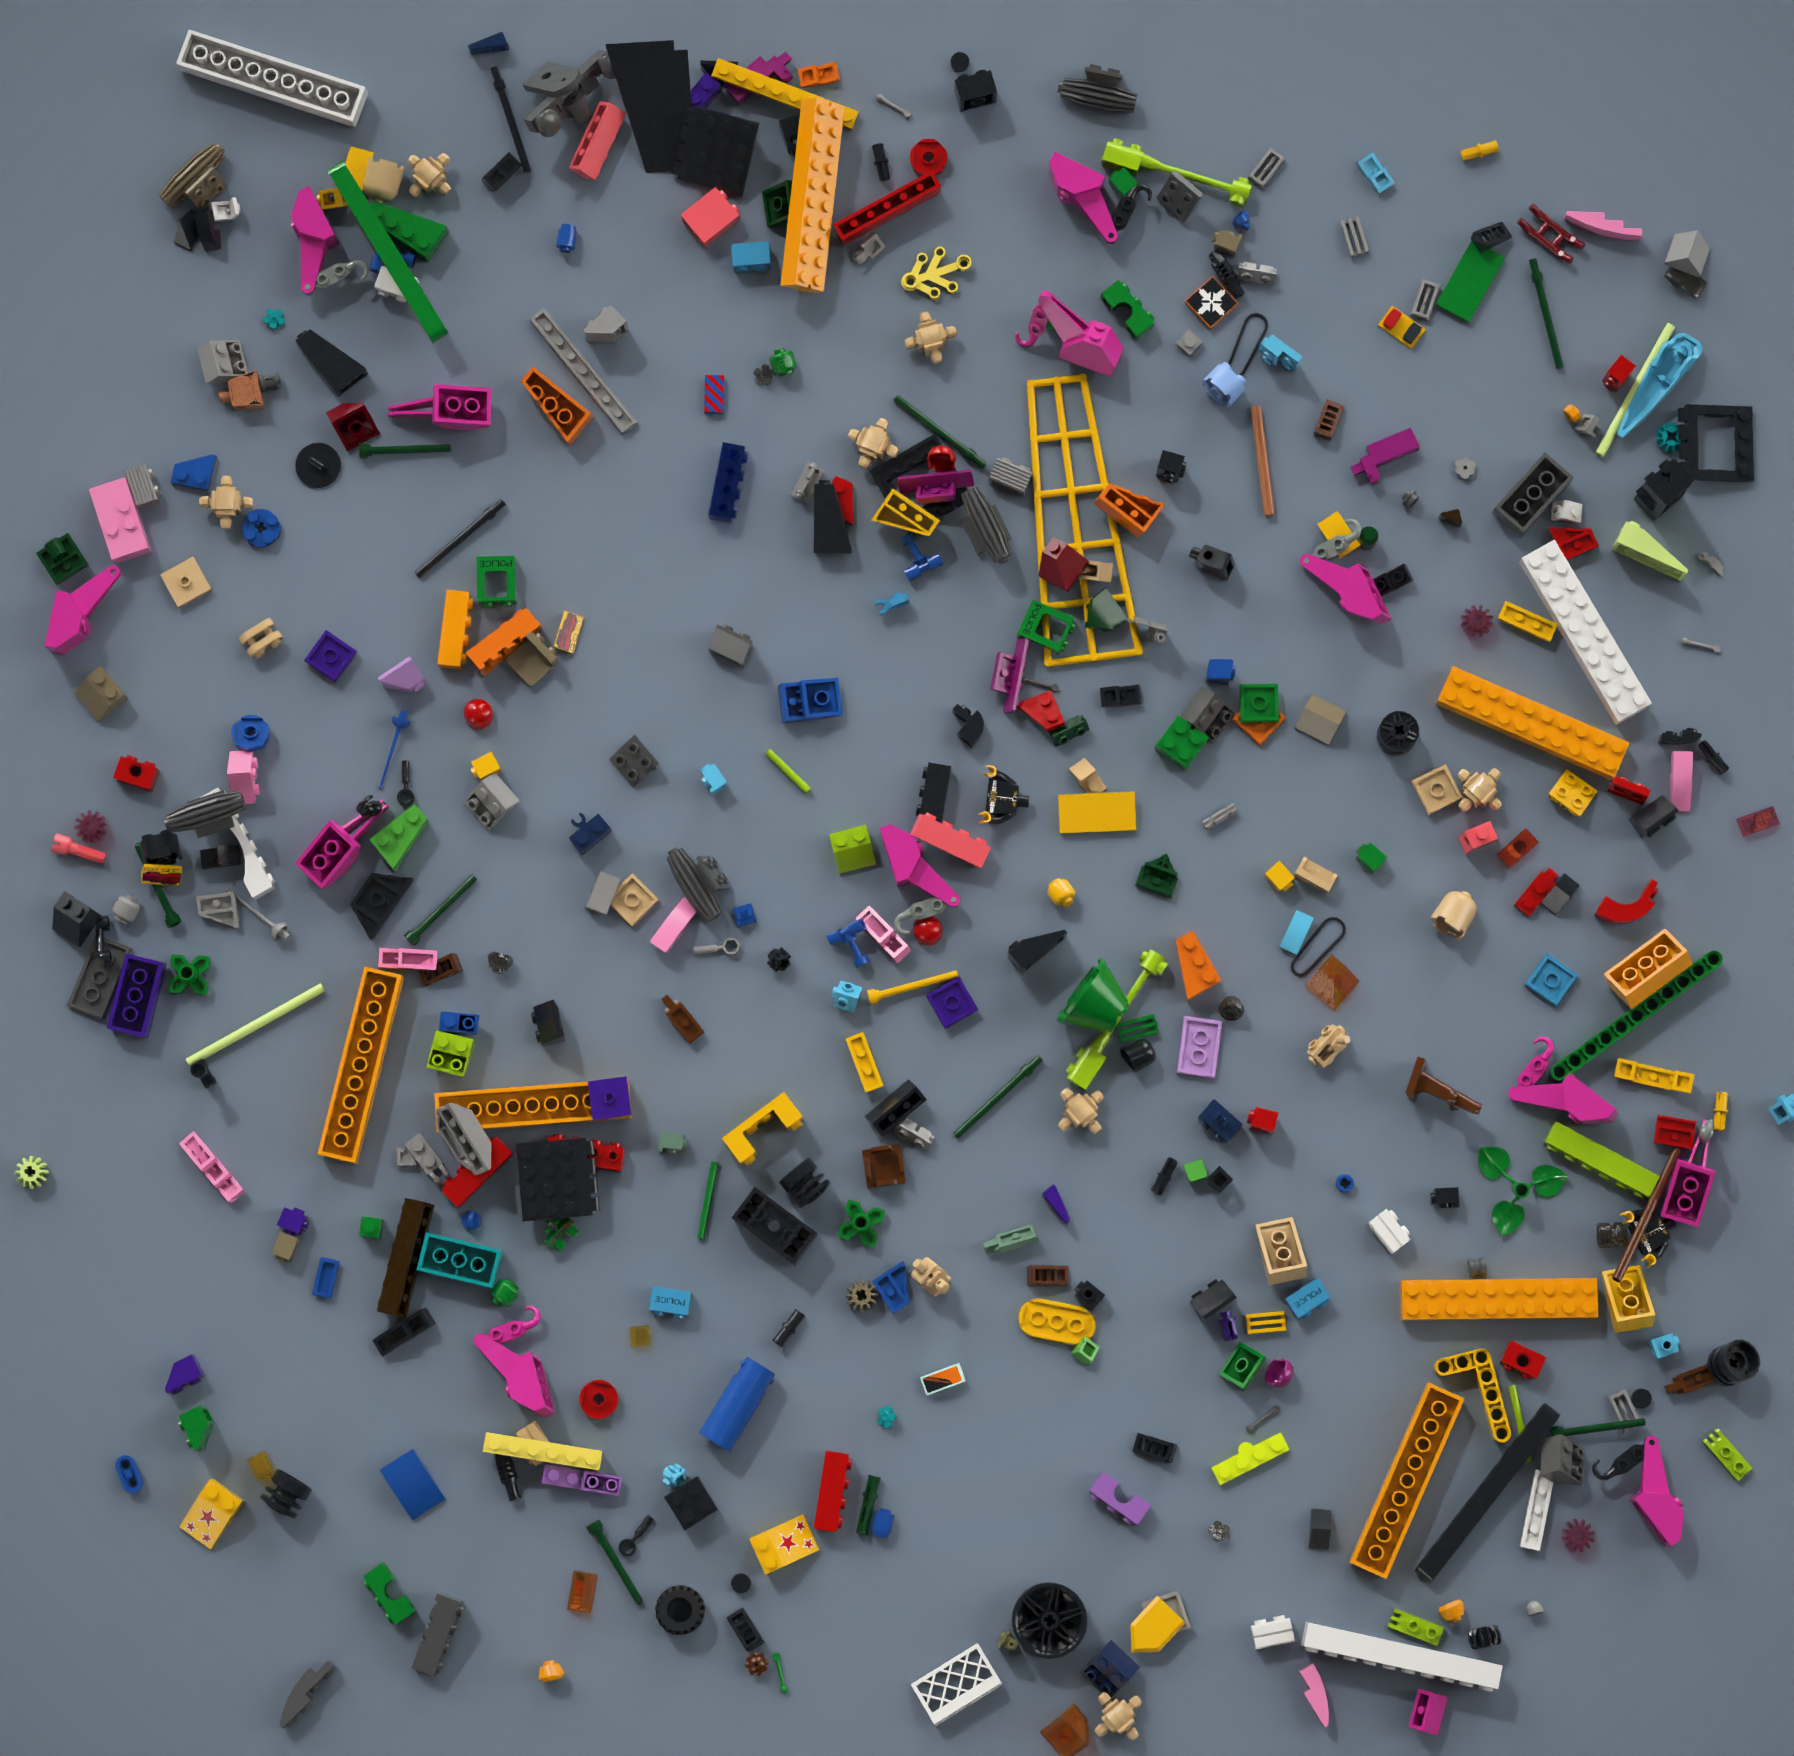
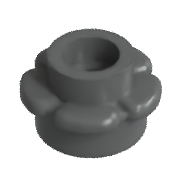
(1410, 498)

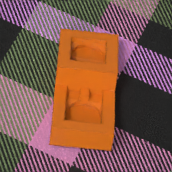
(818, 75)

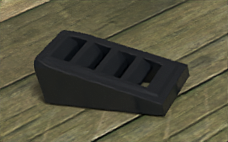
(1482, 245)
(1171, 1451)
(754, 1644)

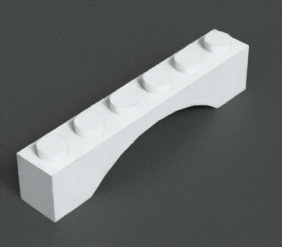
(255, 876)

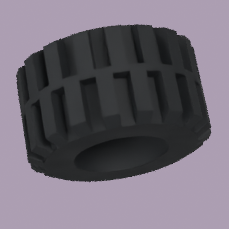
(692, 1622)

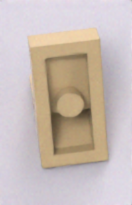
(1087, 777)

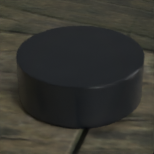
(959, 62)
(1641, 1398)
(741, 1583)

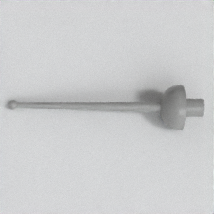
(278, 930)

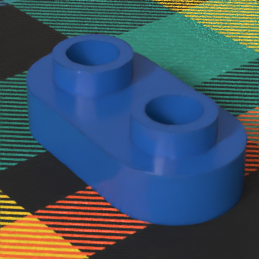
(129, 1474)

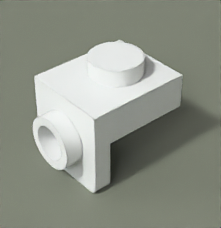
(225, 210)
(1566, 511)

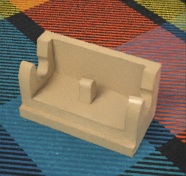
(1315, 875)

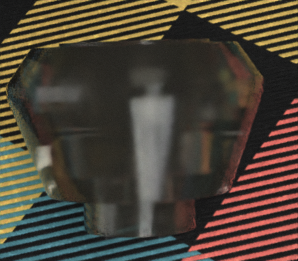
(499, 962)
(1231, 1008)

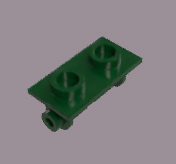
(1077, 727)

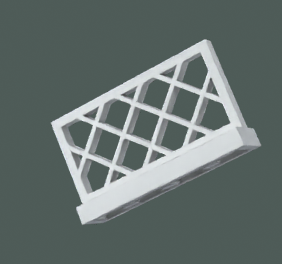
(967, 1698)

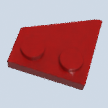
(845, 495)
(1574, 541)
(1043, 710)

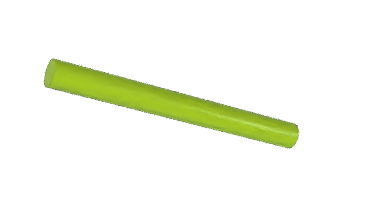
(1517, 1412)

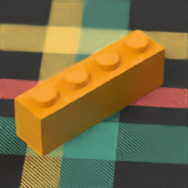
(454, 629)

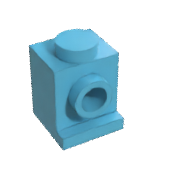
(713, 778)
(1657, 1345)

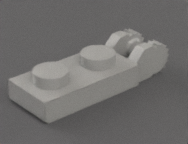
(426, 1157)

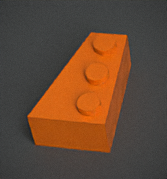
(1128, 509)
(1195, 966)

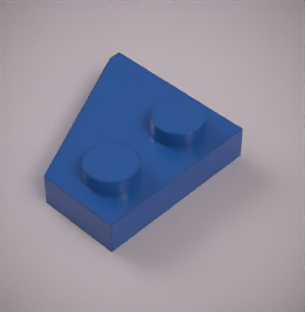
(194, 472)
(893, 1287)

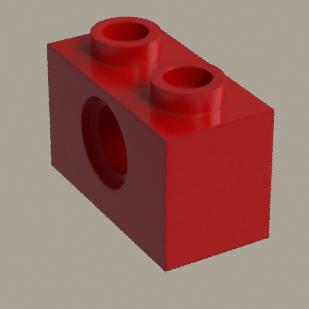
(1618, 373)
(145, 780)
(1262, 1120)
(1534, 1360)

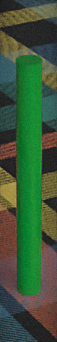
(707, 1200)

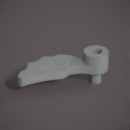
(1713, 562)

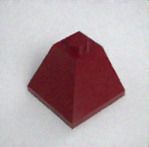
(352, 424)
(1061, 564)

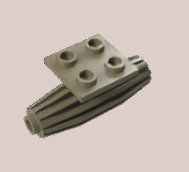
(196, 179)

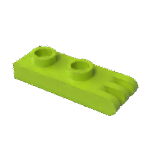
(1727, 1455)
(1416, 1627)

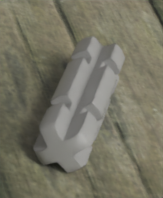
(1220, 816)

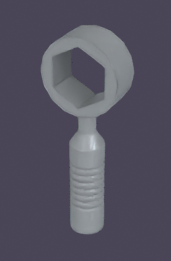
(713, 948)

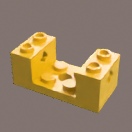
(781, 1107)

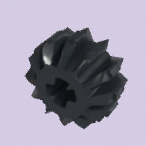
(1484, 1637)

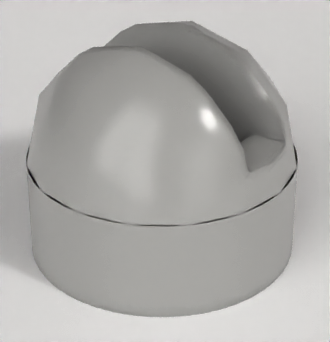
(1534, 1608)

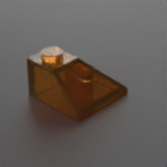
(1332, 982)
(1068, 1732)

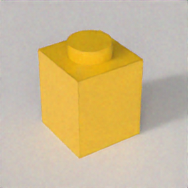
(485, 766)
(1280, 877)

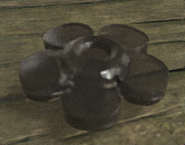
(764, 375)
(1219, 1531)

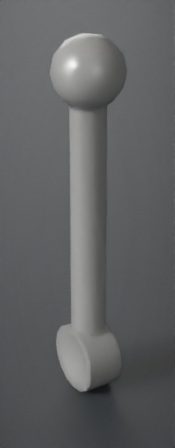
(906, 113)
(1716, 648)

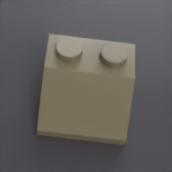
(100, 694)

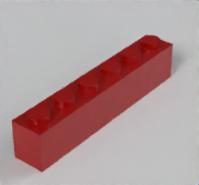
(887, 208)

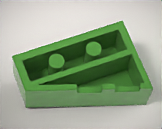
(399, 836)

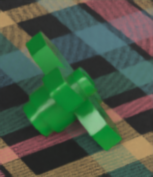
(196, 982)
(856, 1214)

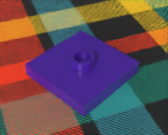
(330, 656)
(952, 1002)
(609, 1098)

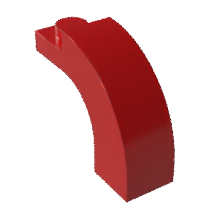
(1626, 913)

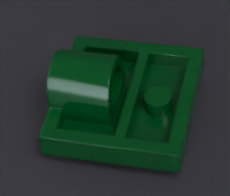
(62, 558)

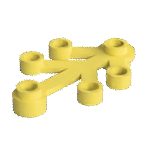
(932, 274)

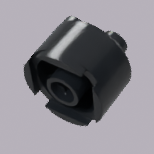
(160, 848)

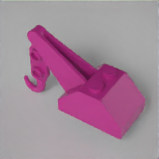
(1085, 344)
(1568, 1096)
(522, 1373)

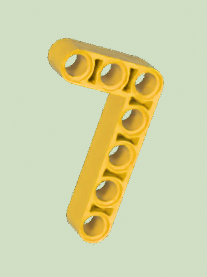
(1483, 1387)

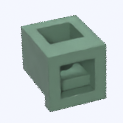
(672, 1142)

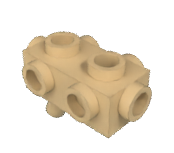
(1331, 1042)

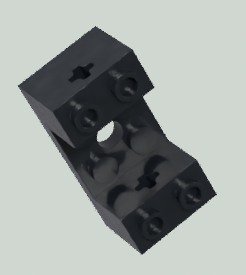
(1663, 488)
(789, 1240)

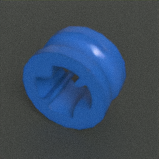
(1341, 1188)

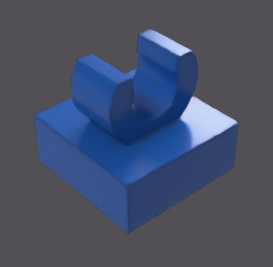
(744, 915)

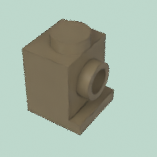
(1226, 242)

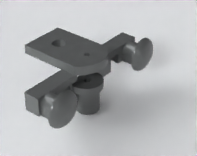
(557, 80)

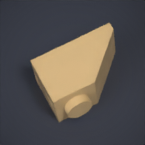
(1097, 571)

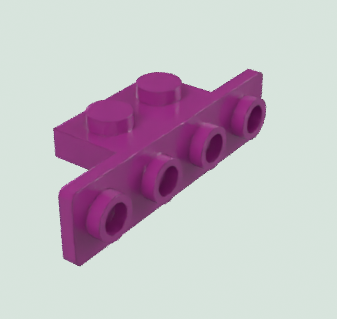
(935, 486)
(1008, 674)

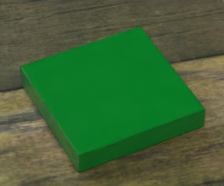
(1259, 703)

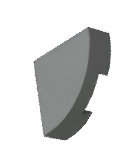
(405, 1158)

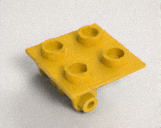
(1572, 793)

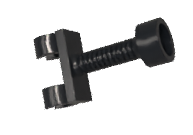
(201, 1071)

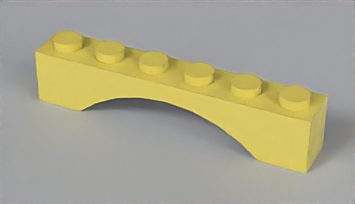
(542, 1451)

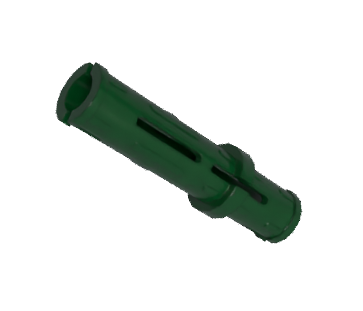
(868, 1504)

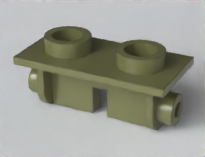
(1007, 1641)

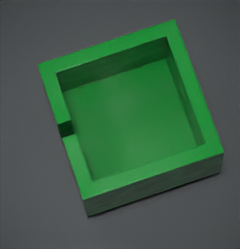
(1181, 743)

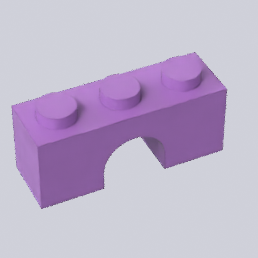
(1132, 1511)

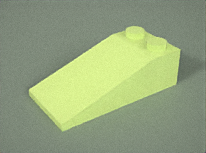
(1642, 547)

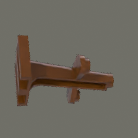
(1425, 1083)

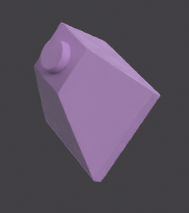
(403, 677)

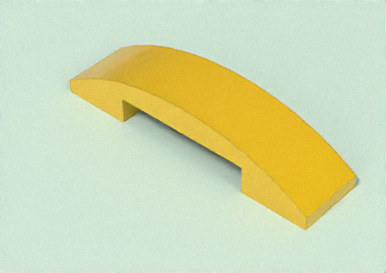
(1654, 1076)

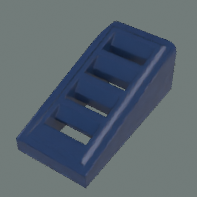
(490, 44)

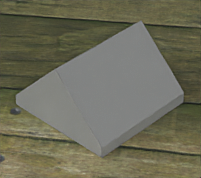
(1688, 253)

